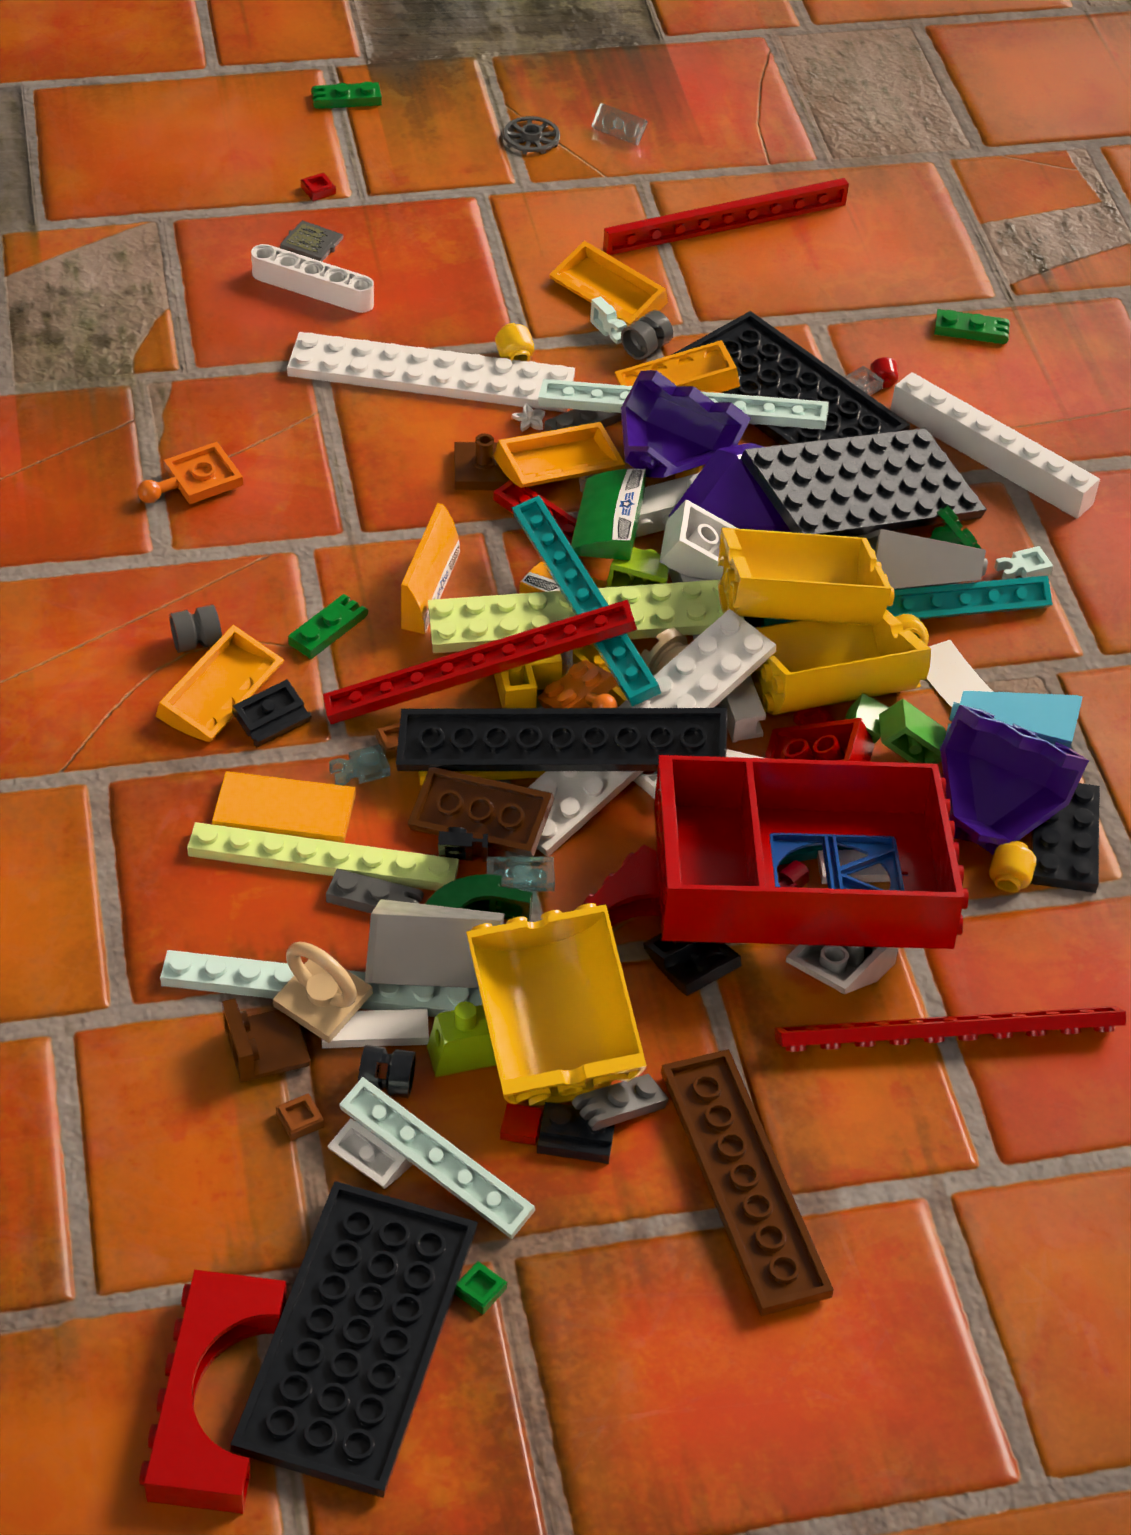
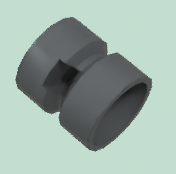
(647, 335)
(195, 628)

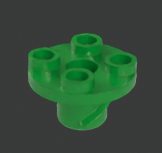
(952, 531)

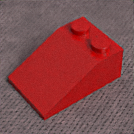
(822, 741)

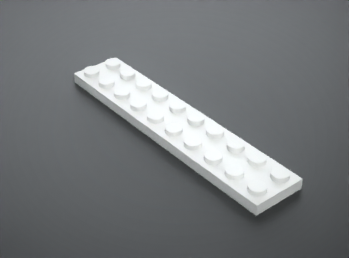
(422, 370)
(693, 679)

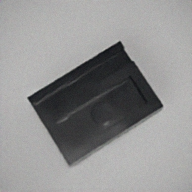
(271, 713)
(461, 845)
(569, 1135)

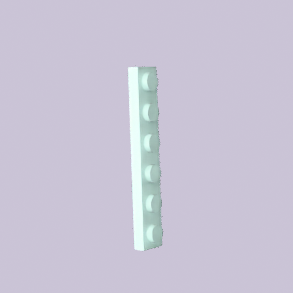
(437, 1158)

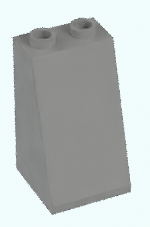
(924, 561)
(423, 944)

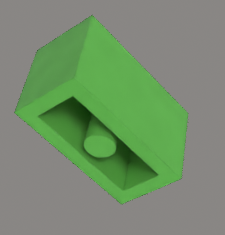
(911, 733)

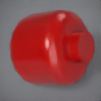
(886, 369)

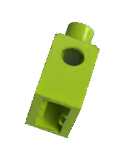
(641, 570)
(460, 1041)

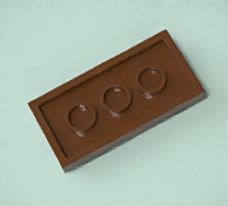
(504, 811)

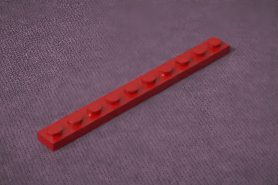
(725, 216)
(479, 662)
(936, 1028)

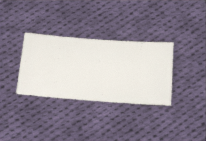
(952, 674)

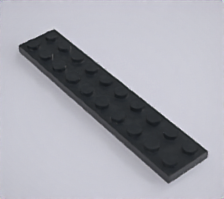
(556, 738)

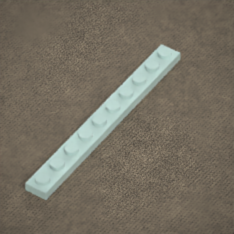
(760, 409)
(268, 978)

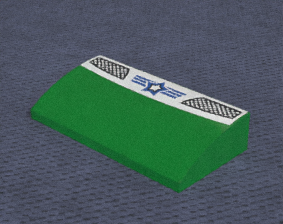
(609, 514)

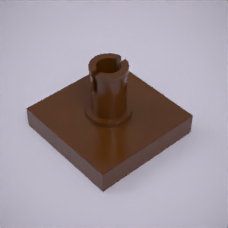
(477, 466)

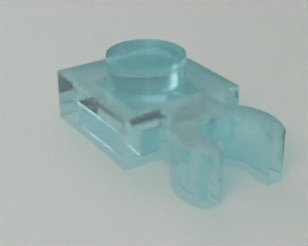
(365, 764)

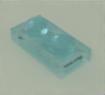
(619, 124)
(523, 872)

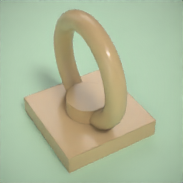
(320, 992)

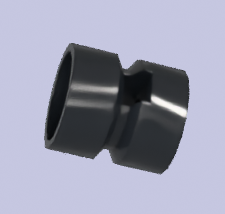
(399, 1071)

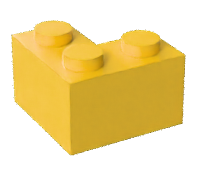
(520, 684)

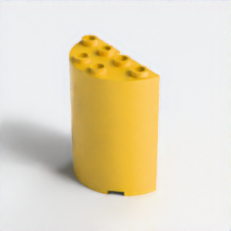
(802, 577)
(837, 663)
(556, 1005)

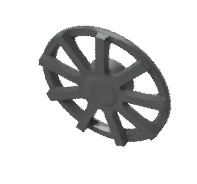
(531, 134)

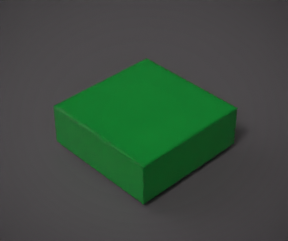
(480, 1287)

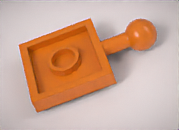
(196, 474)
(580, 688)

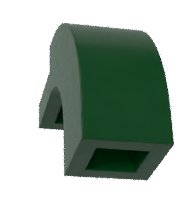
(484, 893)

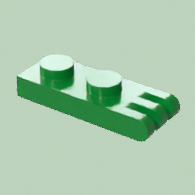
(346, 95)
(972, 326)
(327, 626)

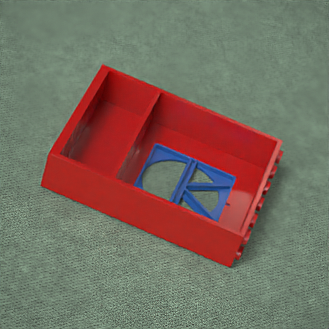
(736, 818)

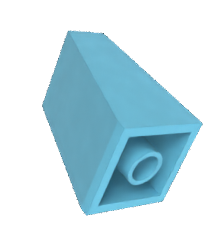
(1048, 715)

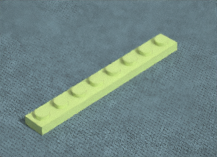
(320, 856)

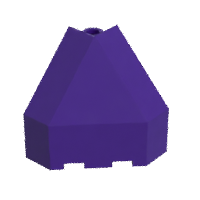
(675, 426)
(732, 492)
(1003, 778)

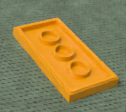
(284, 806)

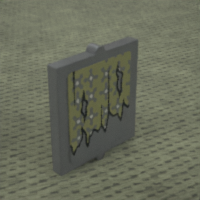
(311, 241)

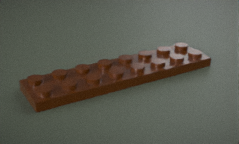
(746, 1183)

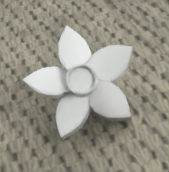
(530, 418)

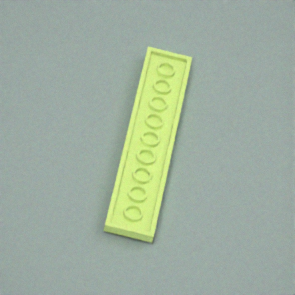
(477, 620)

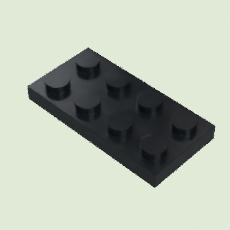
(1069, 844)

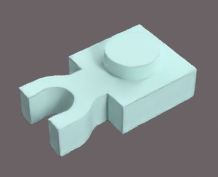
(605, 319)
(1025, 563)

